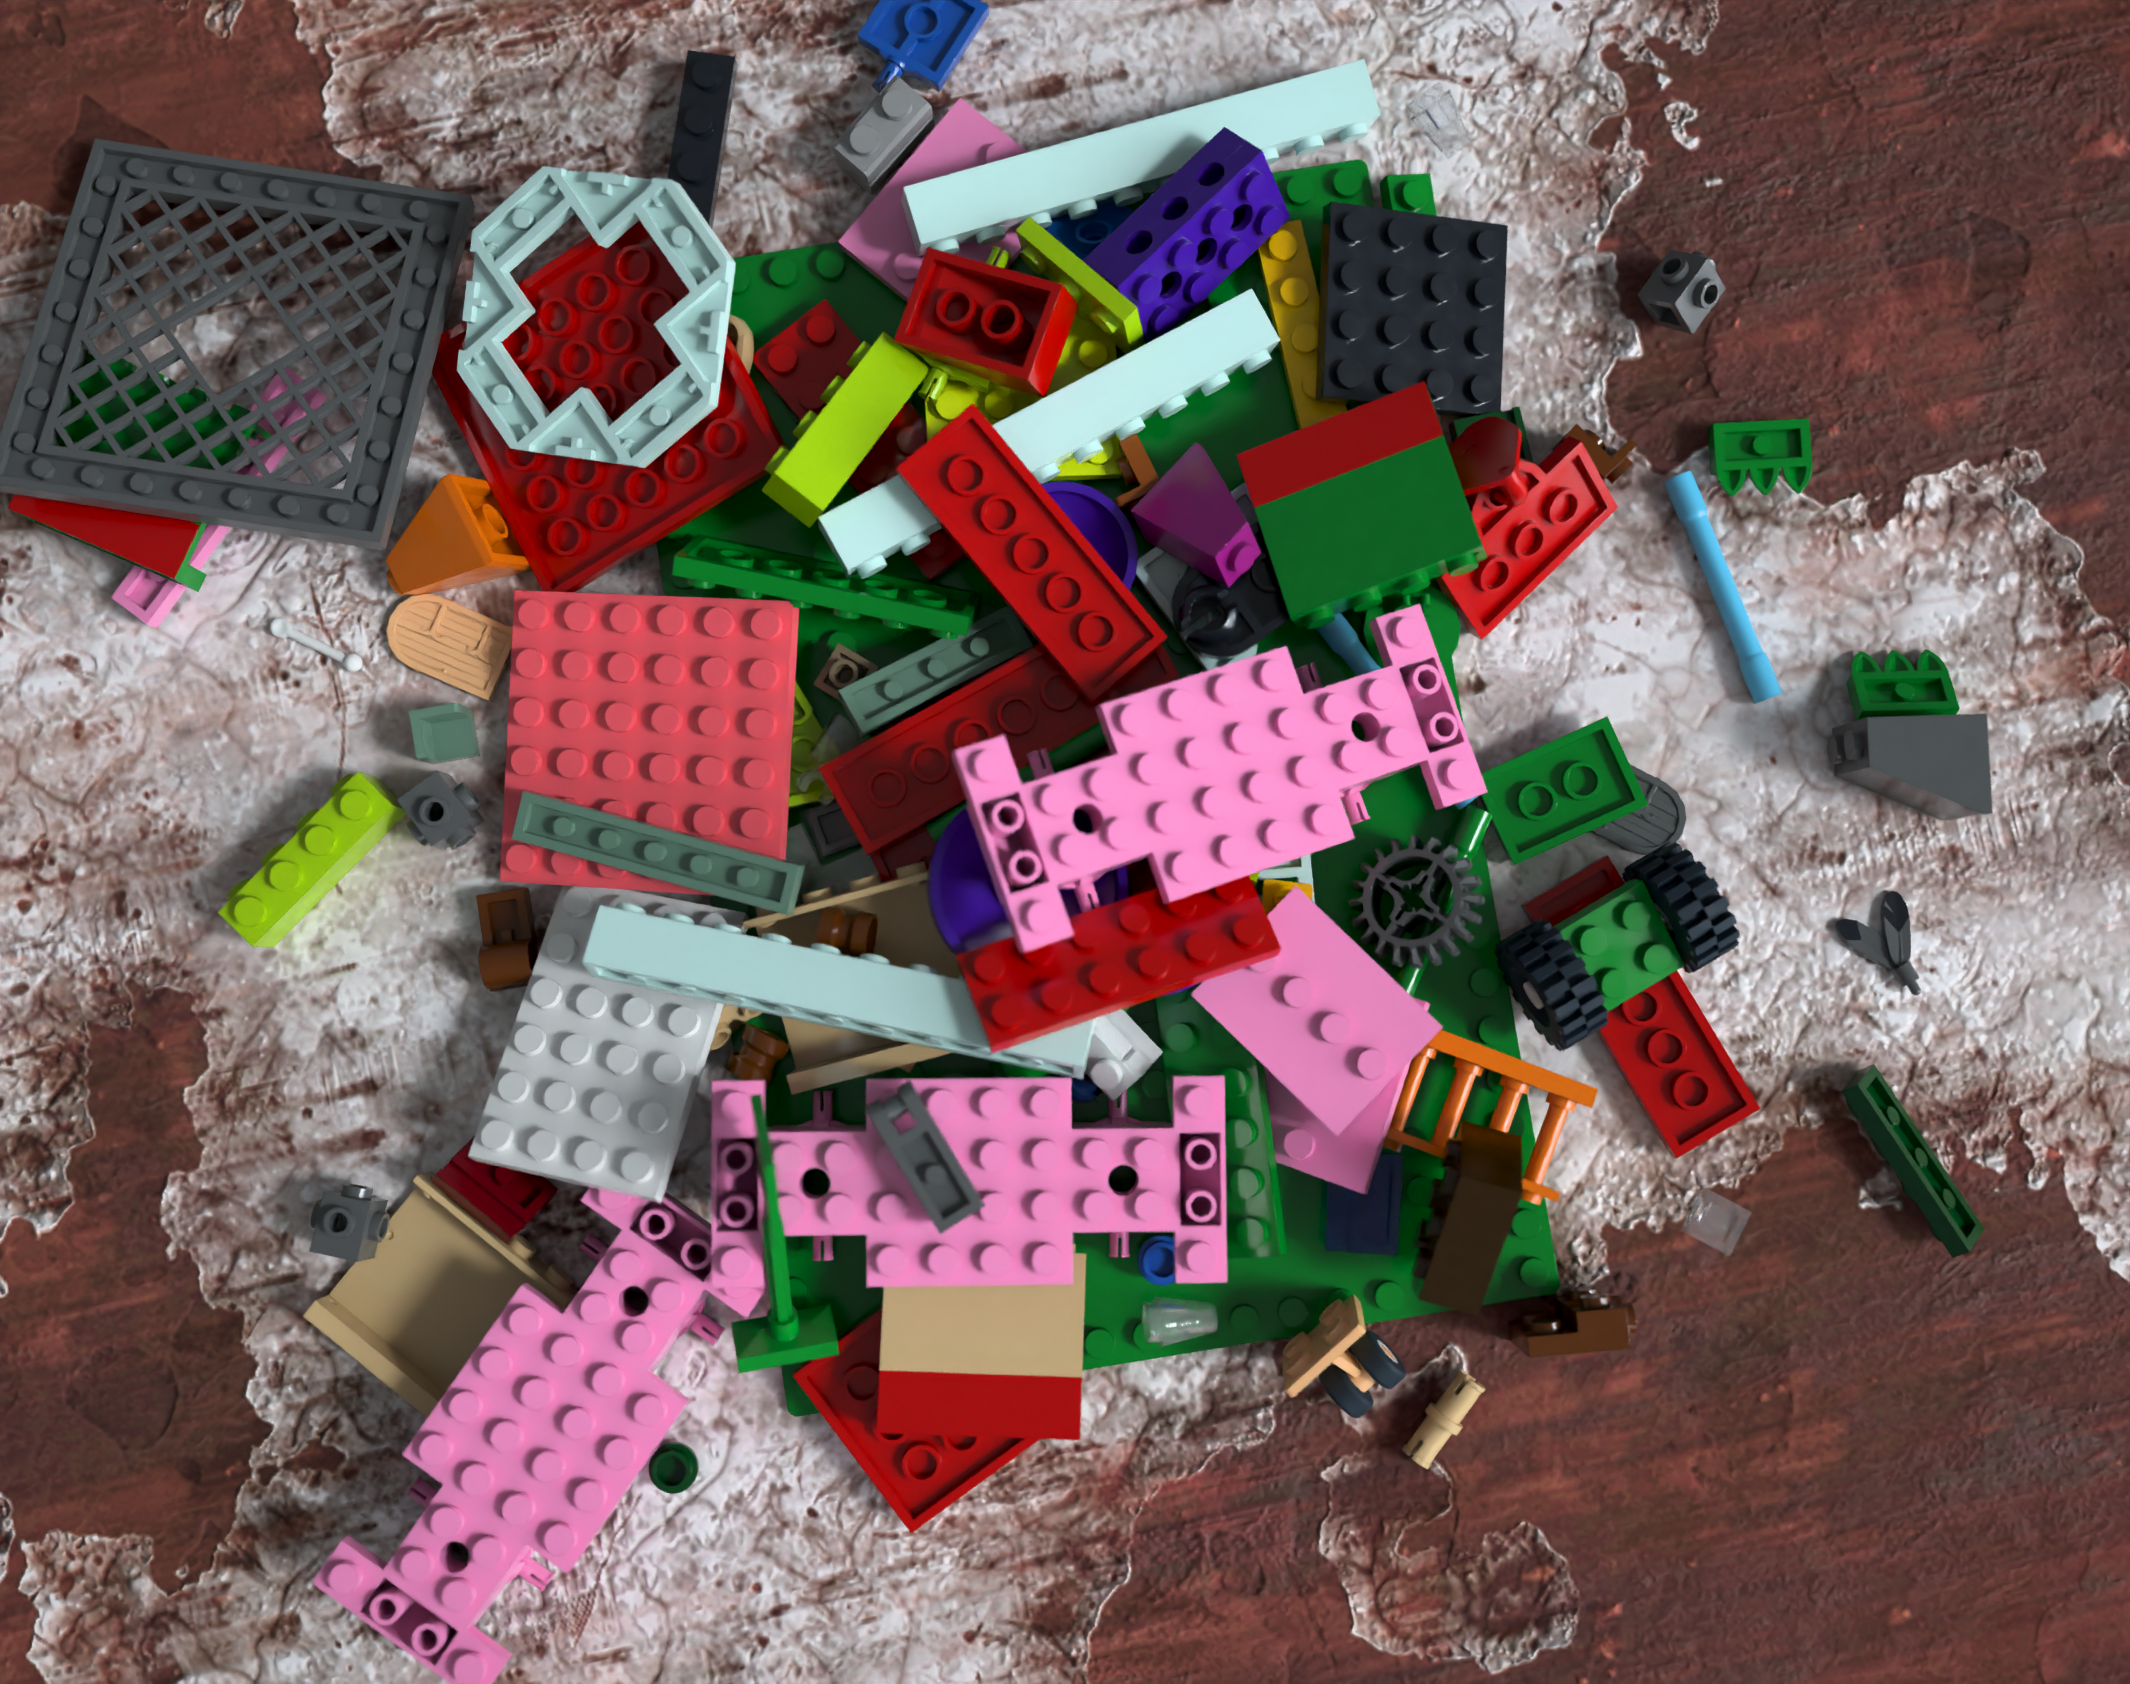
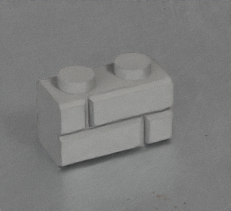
(883, 135)

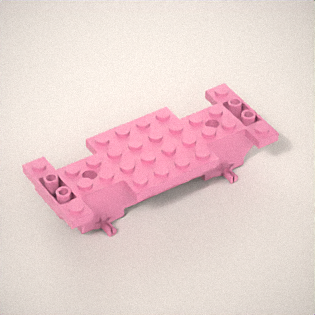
(1217, 777)
(1021, 1153)
(538, 1438)

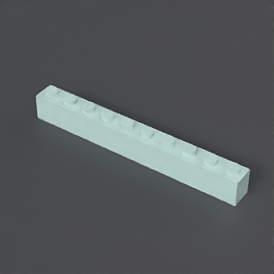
(1134, 158)
(1071, 424)
(811, 986)

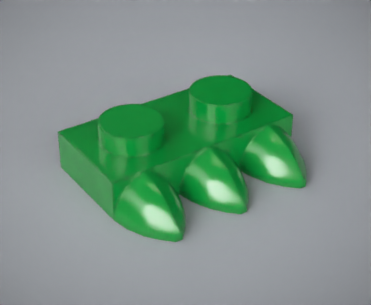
(1761, 451)
(1899, 687)

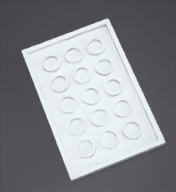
(598, 1066)

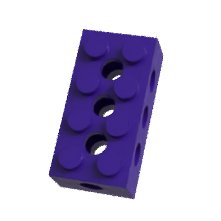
(1192, 232)

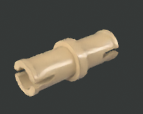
(1443, 1419)

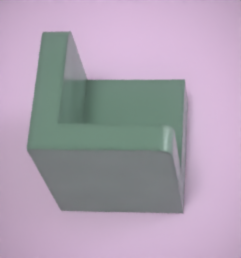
(444, 733)

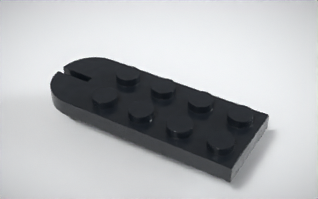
(1247, 609)

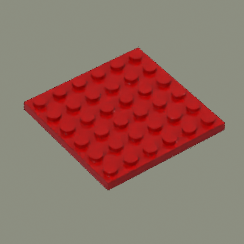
(600, 335)

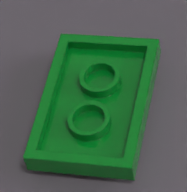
(1560, 791)

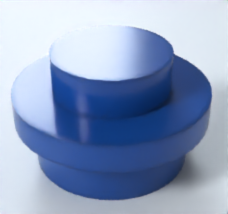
(1156, 1260)

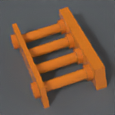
(1516, 1079)

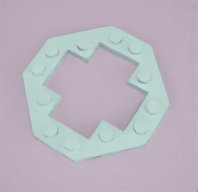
(692, 328)

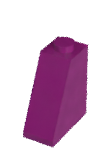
(1198, 519)

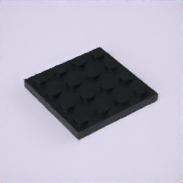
(1409, 306)

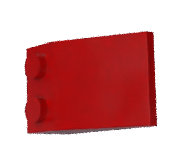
(988, 321)

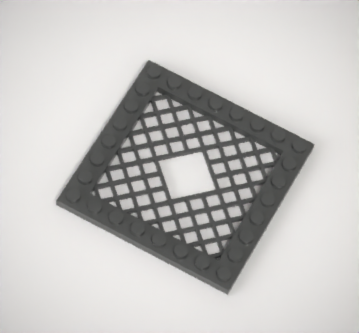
(129, 176)

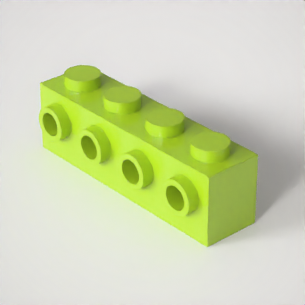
(845, 429)
(313, 860)

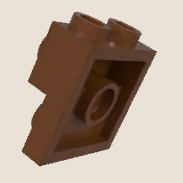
(1582, 1324)

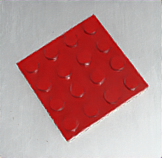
(911, 1471)

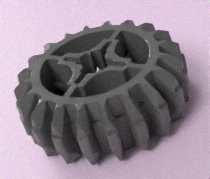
(1428, 883)

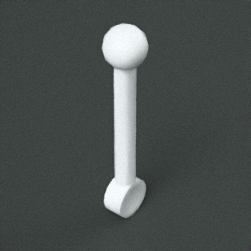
(283, 628)

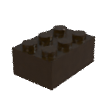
(1468, 1217)

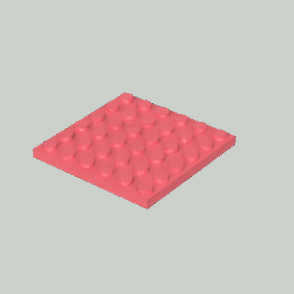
(651, 716)

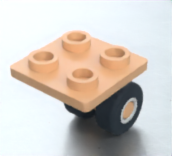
(1327, 1355)

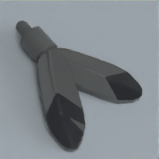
(1892, 948)

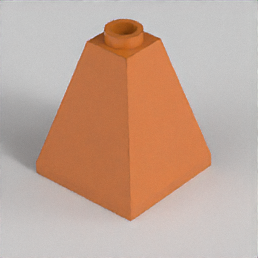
(455, 541)

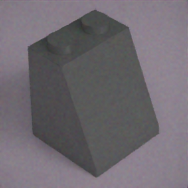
(1919, 761)

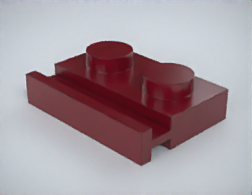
(493, 1194)

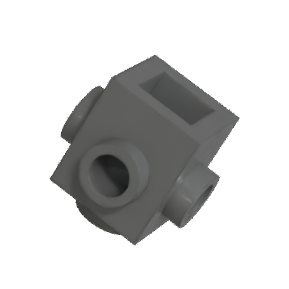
(1682, 290)
(441, 811)
(349, 1223)

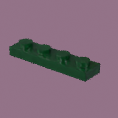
(1913, 1161)

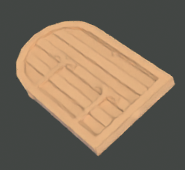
(450, 643)

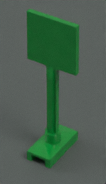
(785, 1332)

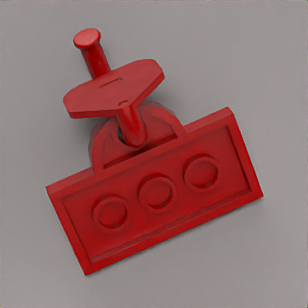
(1527, 525)

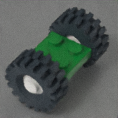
(1618, 945)

